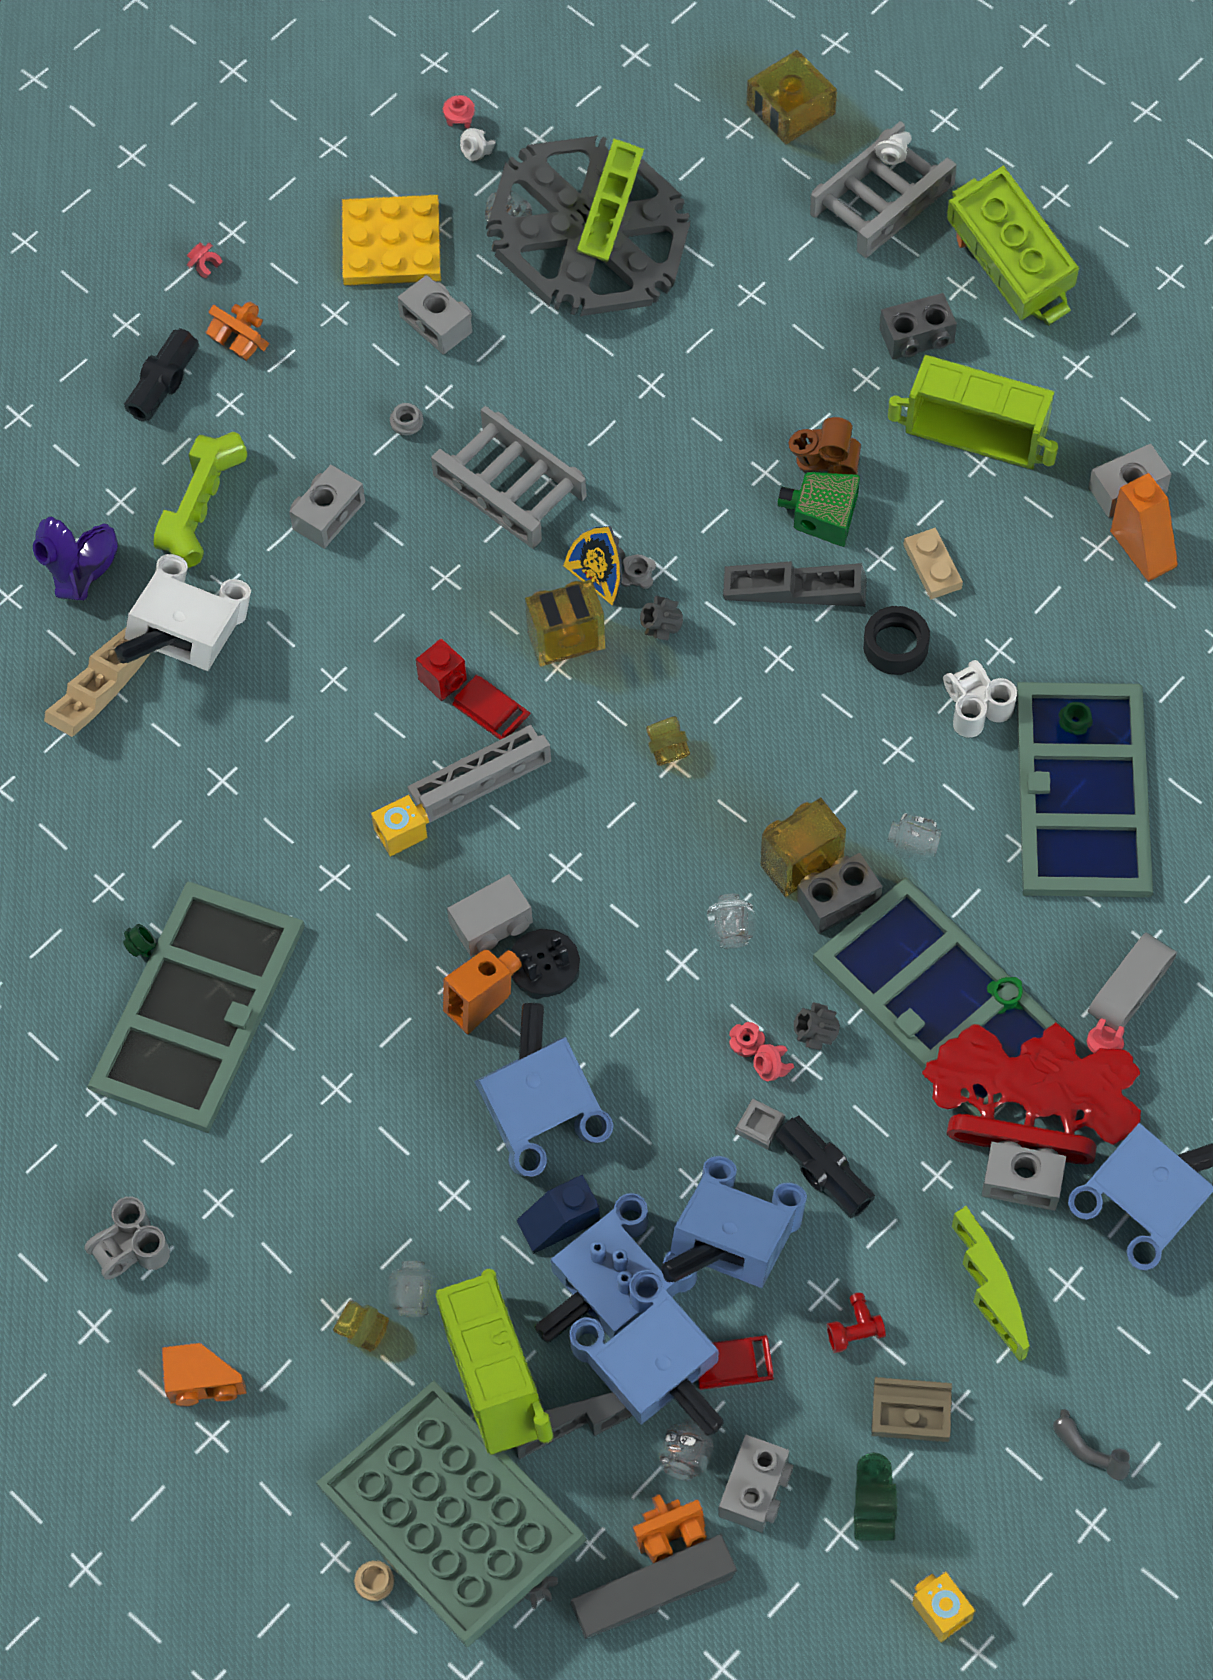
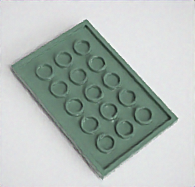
(451, 1515)

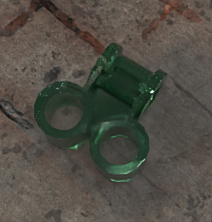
(874, 1499)

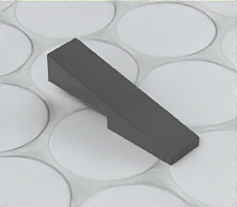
(785, 584)
(598, 1412)
(654, 1587)

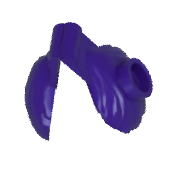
(73, 562)

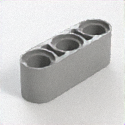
(1132, 981)

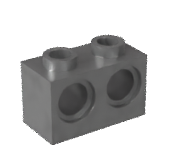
(909, 326)
(844, 899)

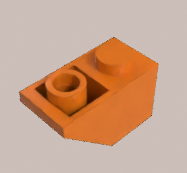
(198, 1374)

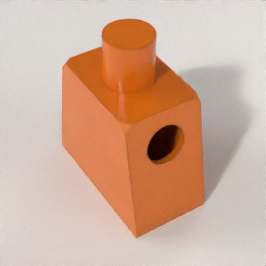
(478, 988)

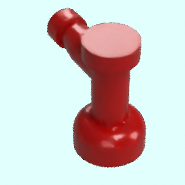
(866, 1327)

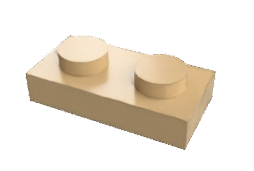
(933, 563)

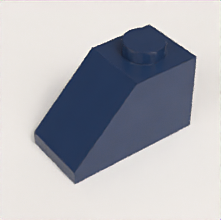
(559, 1214)

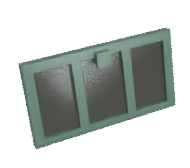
(196, 1006)

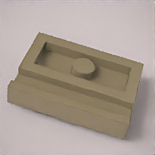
(911, 1409)

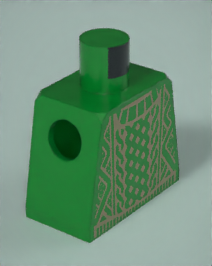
(823, 505)

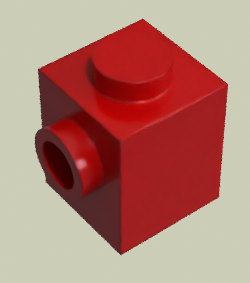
(441, 669)

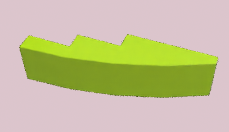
(610, 200)
(995, 1295)

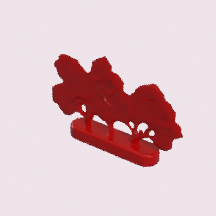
(1043, 1079)

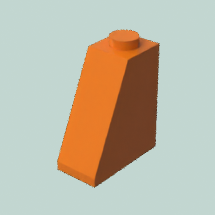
(1145, 526)

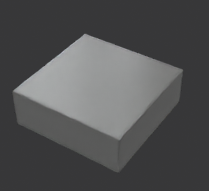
(760, 1124)

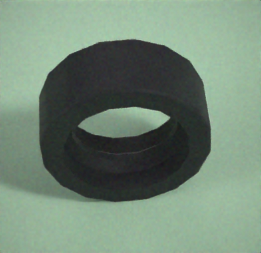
(897, 617)

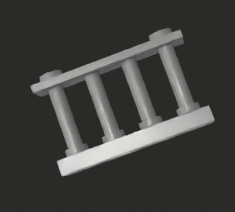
(894, 214)
(501, 505)

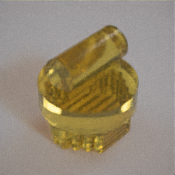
(667, 741)
(362, 1325)

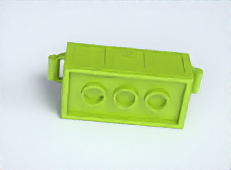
(1013, 245)
(978, 413)
(492, 1364)

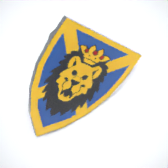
(598, 558)

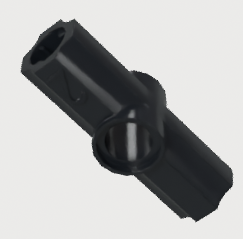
(161, 375)
(824, 1167)

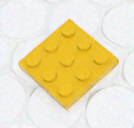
(390, 239)

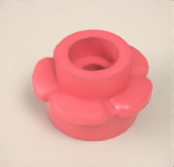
(743, 1047)

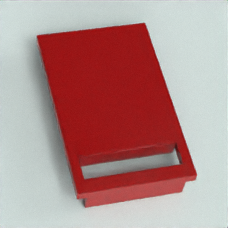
(488, 706)
(737, 1364)

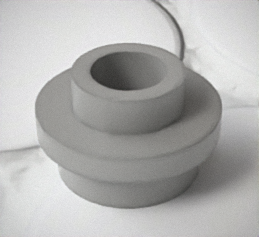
(403, 412)

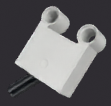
(182, 618)

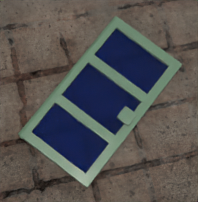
(1084, 792)
(926, 980)

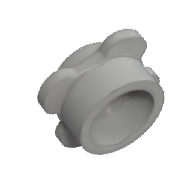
(638, 563)

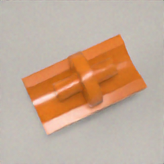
(247, 339)
(667, 1524)

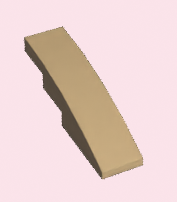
(92, 688)

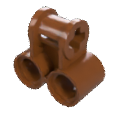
(829, 448)

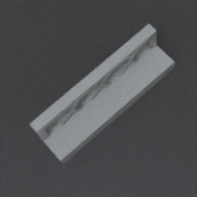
(483, 777)

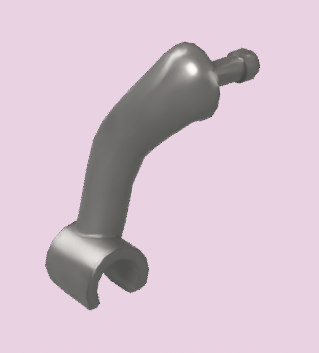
(1116, 1465)

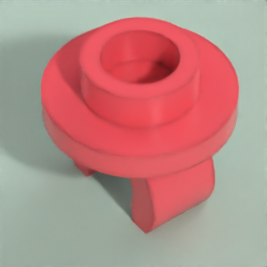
(459, 110)
(199, 255)
(1105, 1037)
(768, 1062)

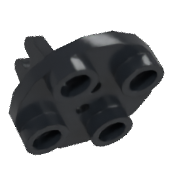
(558, 954)

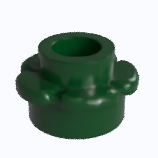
(1076, 711)
(139, 941)

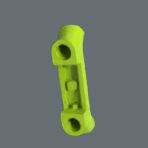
(208, 459)

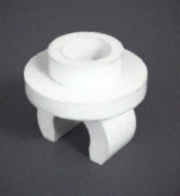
(474, 144)

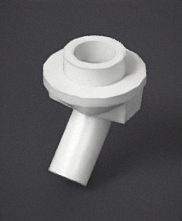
(894, 149)

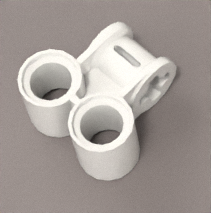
(975, 695)

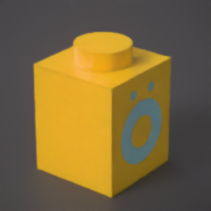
(400, 825)
(942, 1605)

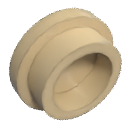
(374, 1581)

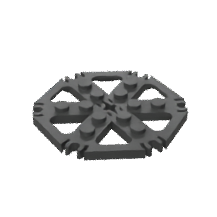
(565, 227)

